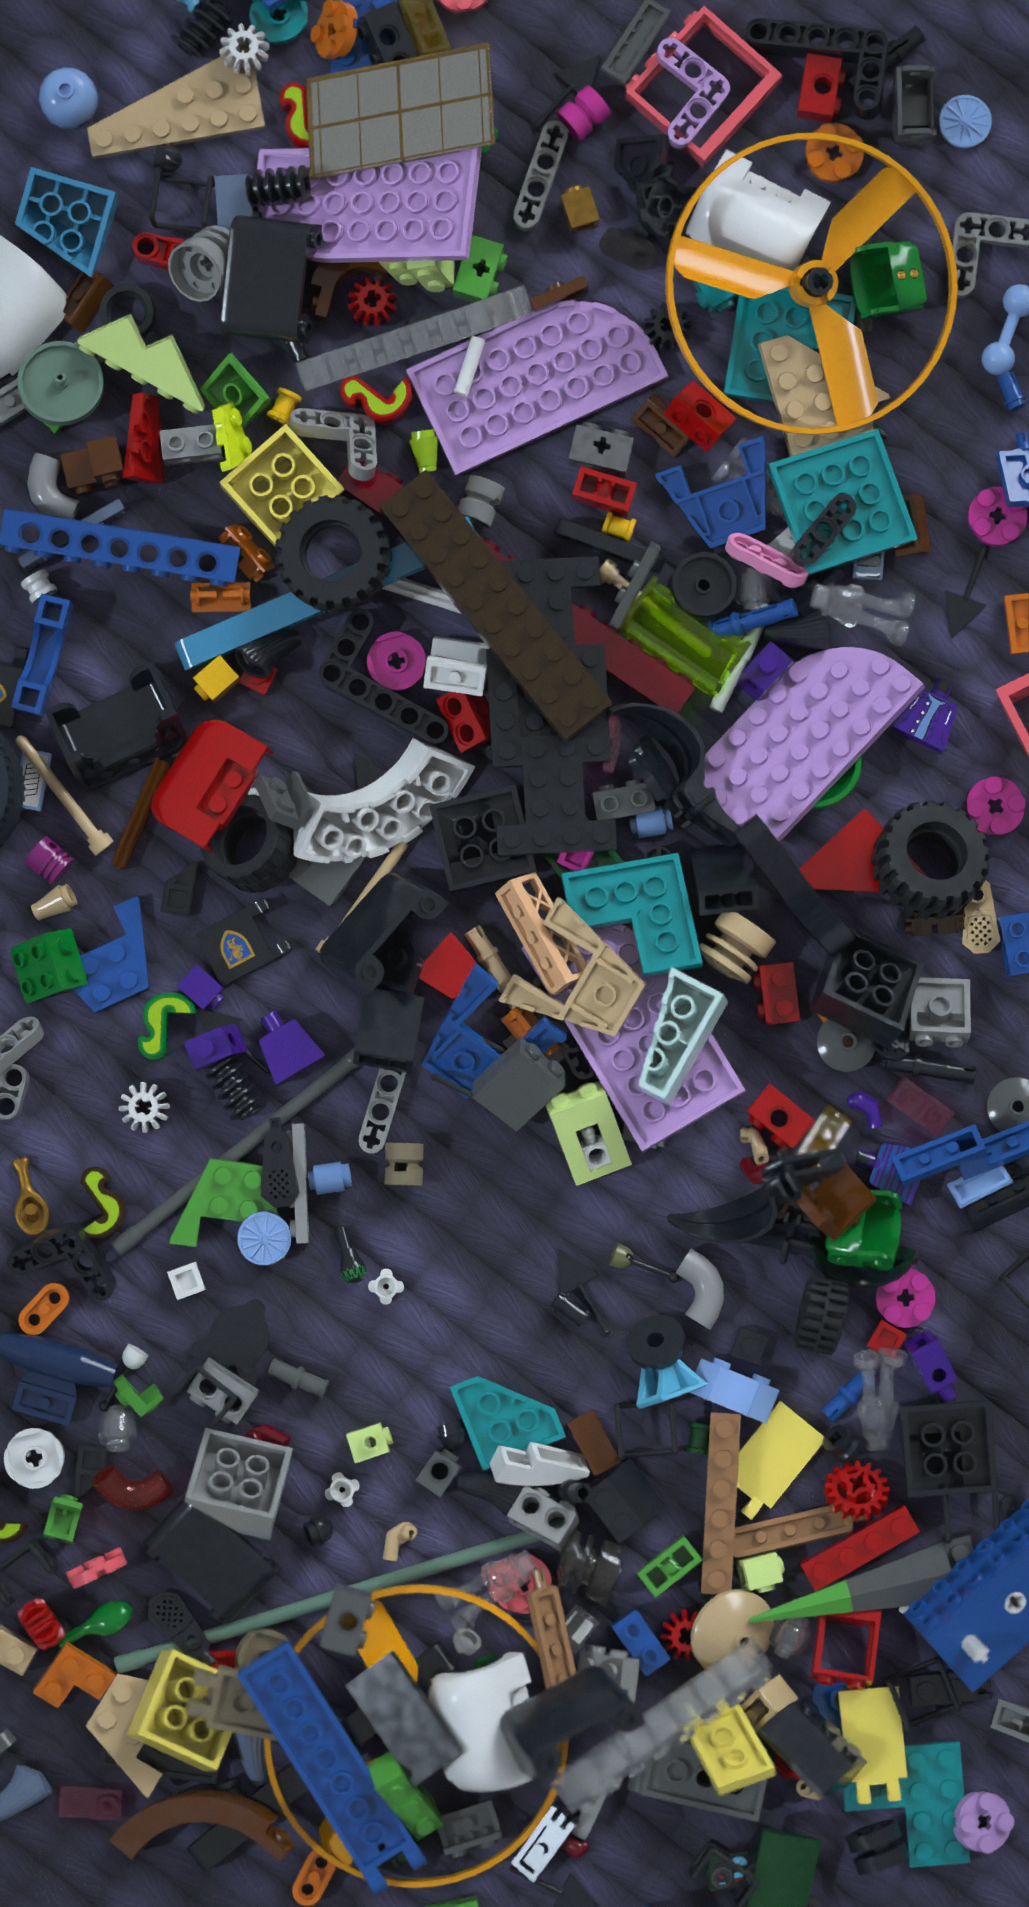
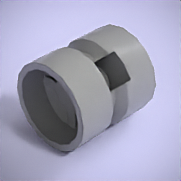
(480, 500)

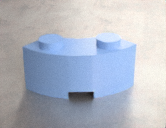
(736, 1391)

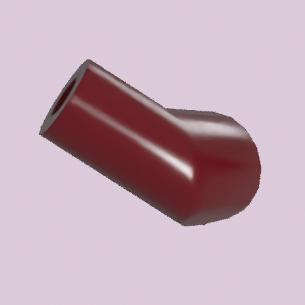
(752, 1170)
(575, 1847)

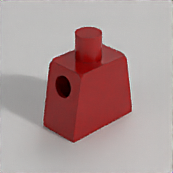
(447, 967)

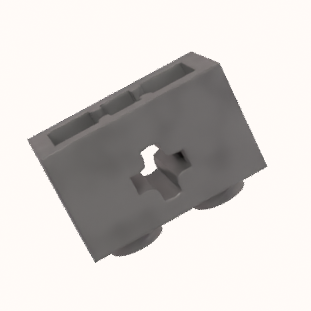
(612, 461)

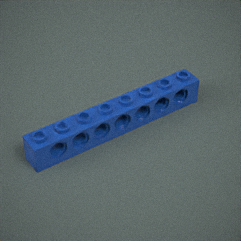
(15, 521)

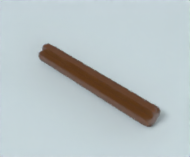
(139, 815)

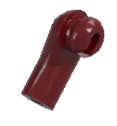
(269, 1434)

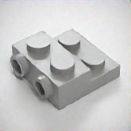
(940, 1012)
(617, 1663)

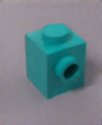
(714, 298)

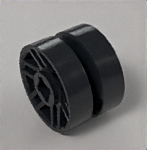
(877, 1847)

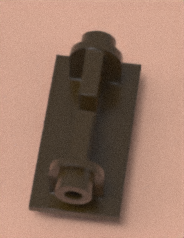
(922, 927)

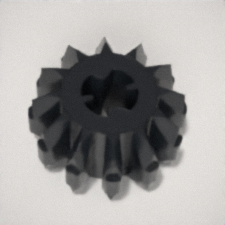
(656, 326)

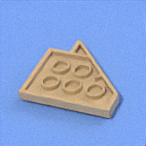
(802, 394)

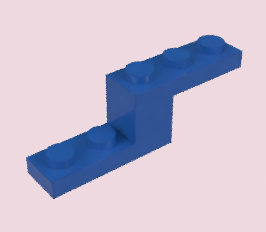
(965, 1150)

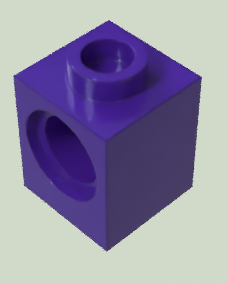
(202, 988)

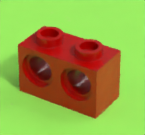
(466, 719)

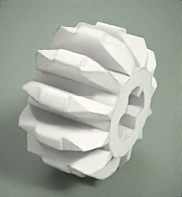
(244, 60)
(146, 1097)

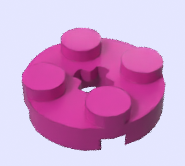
(983, 525)
(406, 648)
(1012, 804)
(918, 1309)

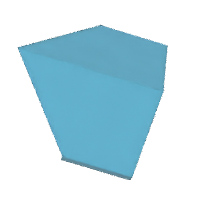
(667, 1383)

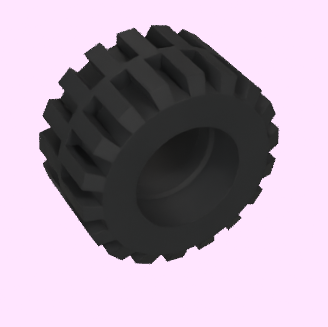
(821, 1315)

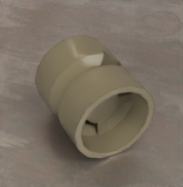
(404, 1153)

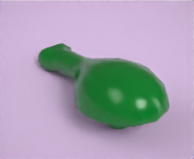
(104, 1621)

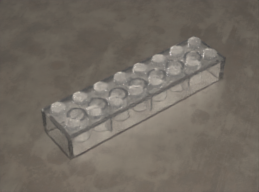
(666, 1722)

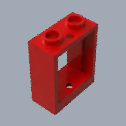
(868, 1619)

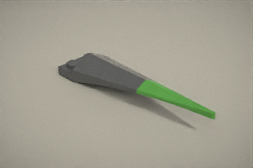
(883, 1587)

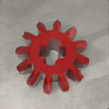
(362, 298)
(41, 1624)
(675, 1634)

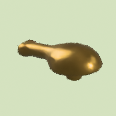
(30, 1209)

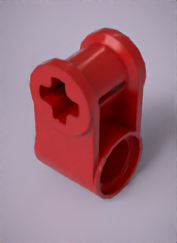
(162, 249)

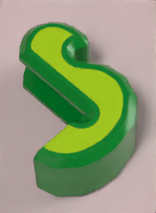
(156, 1021)

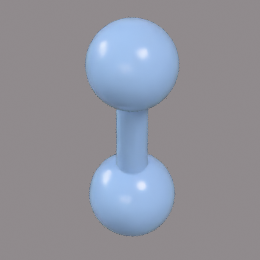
(998, 356)

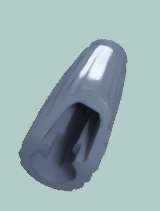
(252, 1756)
(23, 1791)

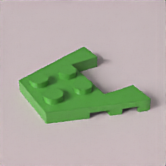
(223, 1192)

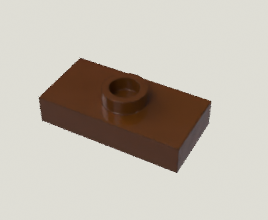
(560, 292)

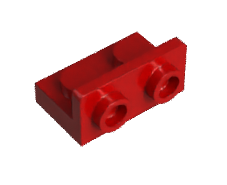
(777, 993)

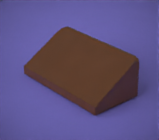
(85, 299)
(658, 427)
(916, 509)
(593, 1442)

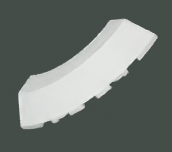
(385, 810)

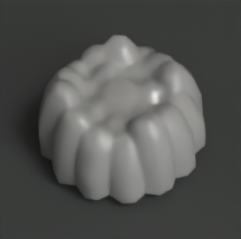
(466, 1641)

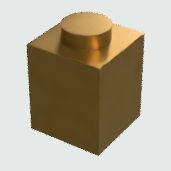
(579, 209)

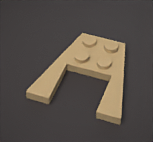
(602, 993)

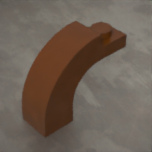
(329, 277)

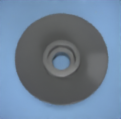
(836, 1054)
(1001, 1102)

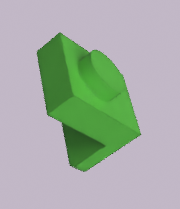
(141, 1403)
(63, 1518)

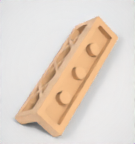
(536, 937)

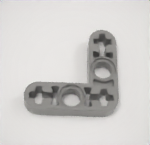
(973, 240)
(313, 423)

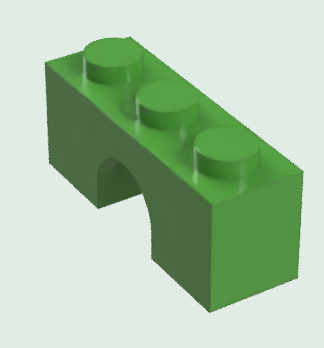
(409, 1802)

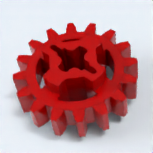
(856, 1491)

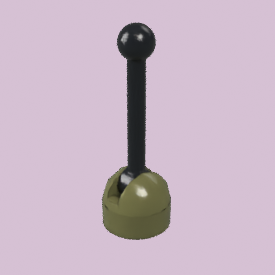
(623, 1257)

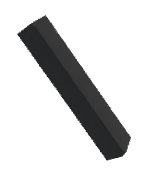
(1000, 1203)

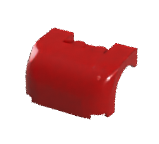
(208, 781)

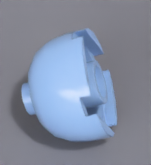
(68, 97)

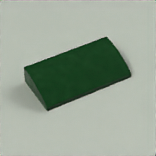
(784, 1869)

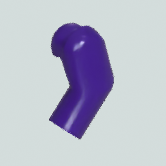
(867, 1105)

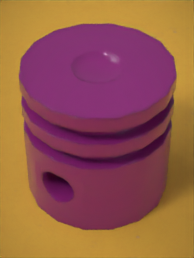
(49, 860)

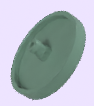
(60, 383)

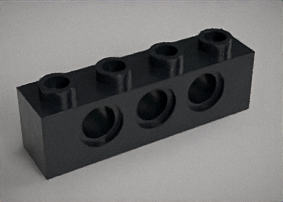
(389, 22)

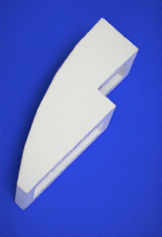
(537, 1465)

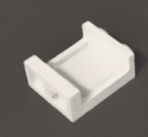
(456, 666)

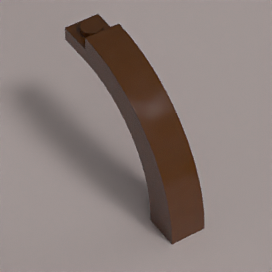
(203, 1806)

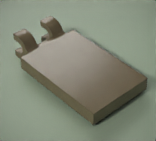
(228, 1704)

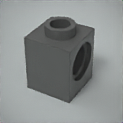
(436, 1485)

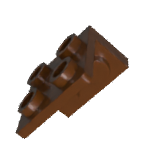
(836, 1202)

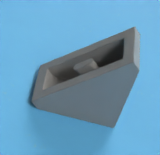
(1011, 1719)

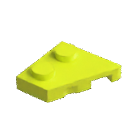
(231, 435)

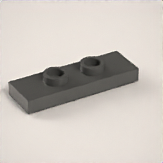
(635, 42)
(628, 594)

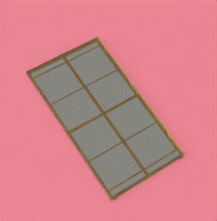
(400, 111)

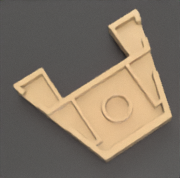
(111, 1723)

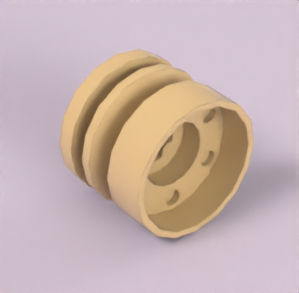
(735, 946)

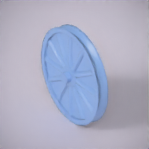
(965, 121)
(264, 1238)

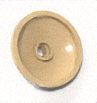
(725, 1622)

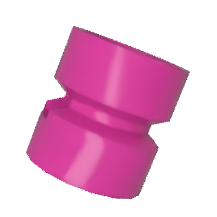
(587, 109)

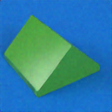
(234, 384)

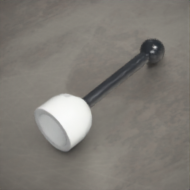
(133, 1359)

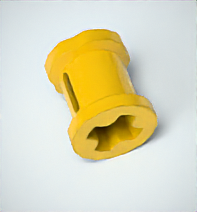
(284, 405)
(618, 527)

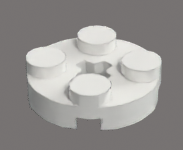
(49, 1467)

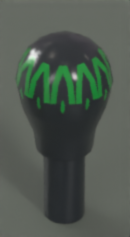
(351, 1265)

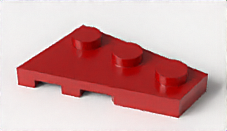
(143, 447)

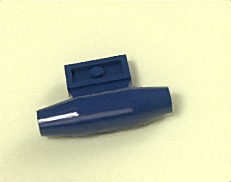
(52, 1375)

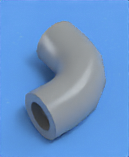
(44, 489)
(707, 1287)

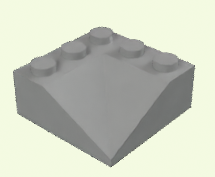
(239, 1481)

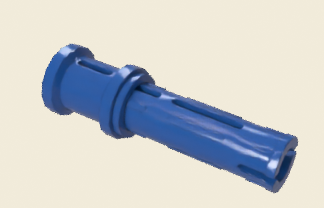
(739, 623)

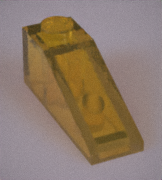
(424, 26)
(824, 1133)

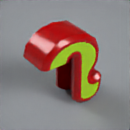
(294, 99)
(376, 407)

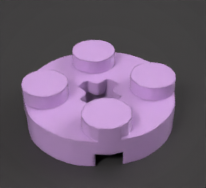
(998, 1821)

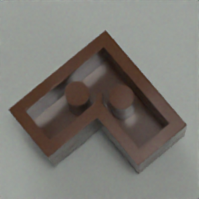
(94, 466)

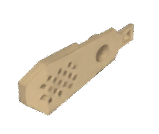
(979, 910)

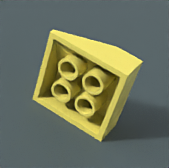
(277, 481)
(163, 1716)

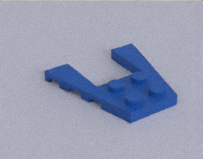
(462, 1053)

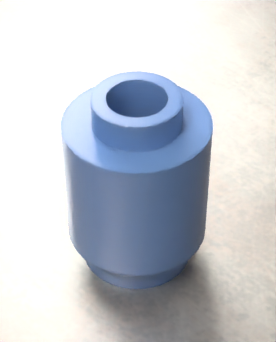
(651, 823)
(330, 1177)

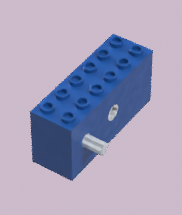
(982, 1605)

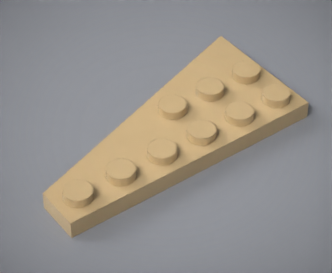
(191, 109)

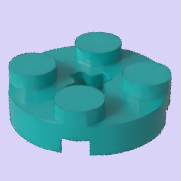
(278, 31)

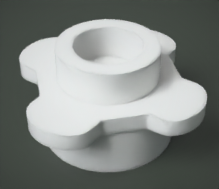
(386, 1294)
(340, 1481)

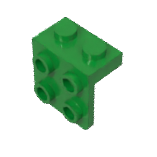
(48, 965)

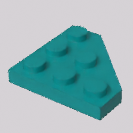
(503, 1418)

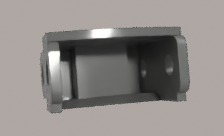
(913, 106)

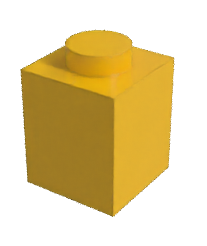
(215, 680)

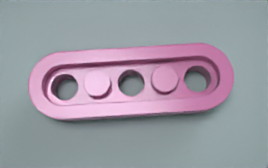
(765, 560)

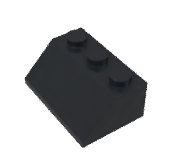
(813, 1747)

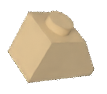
(768, 1702)

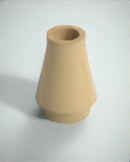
(56, 902)

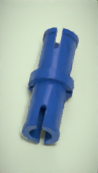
(844, 1398)

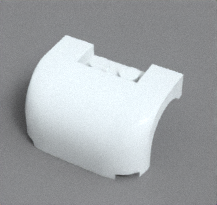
(756, 216)
(28, 306)
(472, 1711)

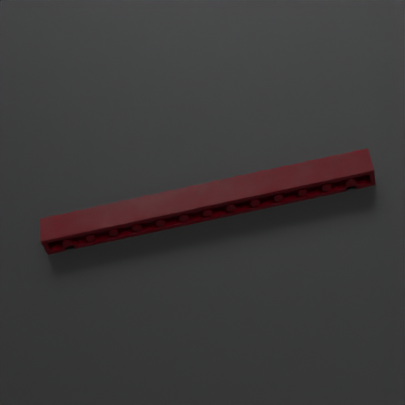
(623, 658)

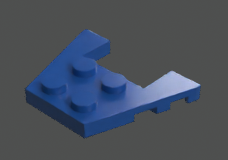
(726, 507)
(118, 967)

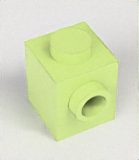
(369, 1442)
(760, 1572)

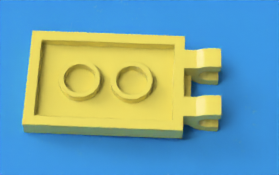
(775, 1457)
(876, 1729)
(731, 1751)

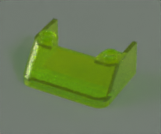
(682, 640)

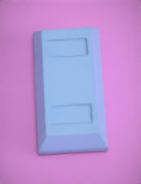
(975, 1188)

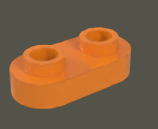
(44, 1308)
(314, 1875)

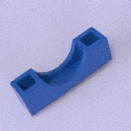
(45, 651)

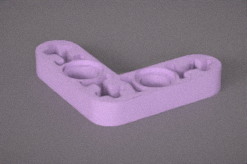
(700, 85)

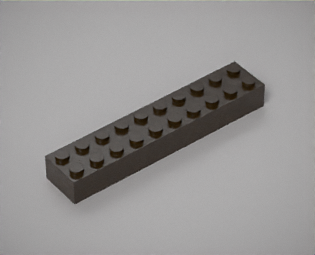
(495, 606)

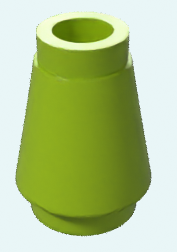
(424, 448)

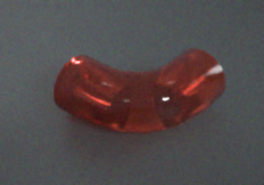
(132, 1494)

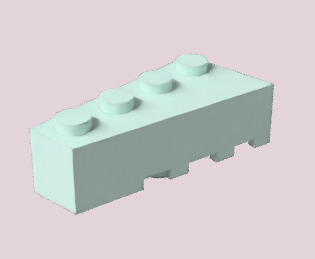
(679, 1035)

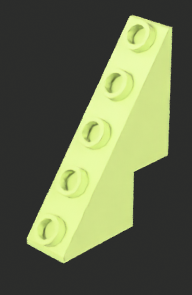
(153, 364)

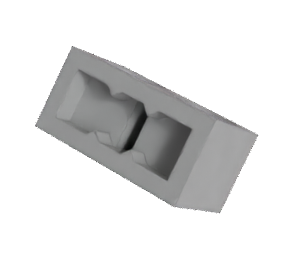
(190, 445)
(216, 1398)
(539, 1522)

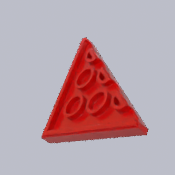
(846, 858)

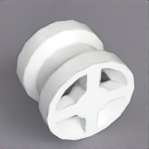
(37, 584)

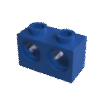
(1015, 943)
(640, 1641)

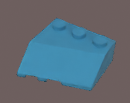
(68, 217)

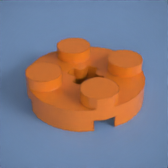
(335, 30)
(839, 169)

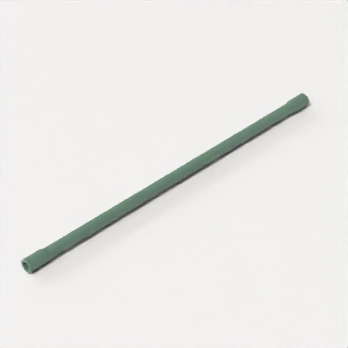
(140, 1658)

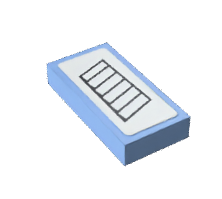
(34, 782)

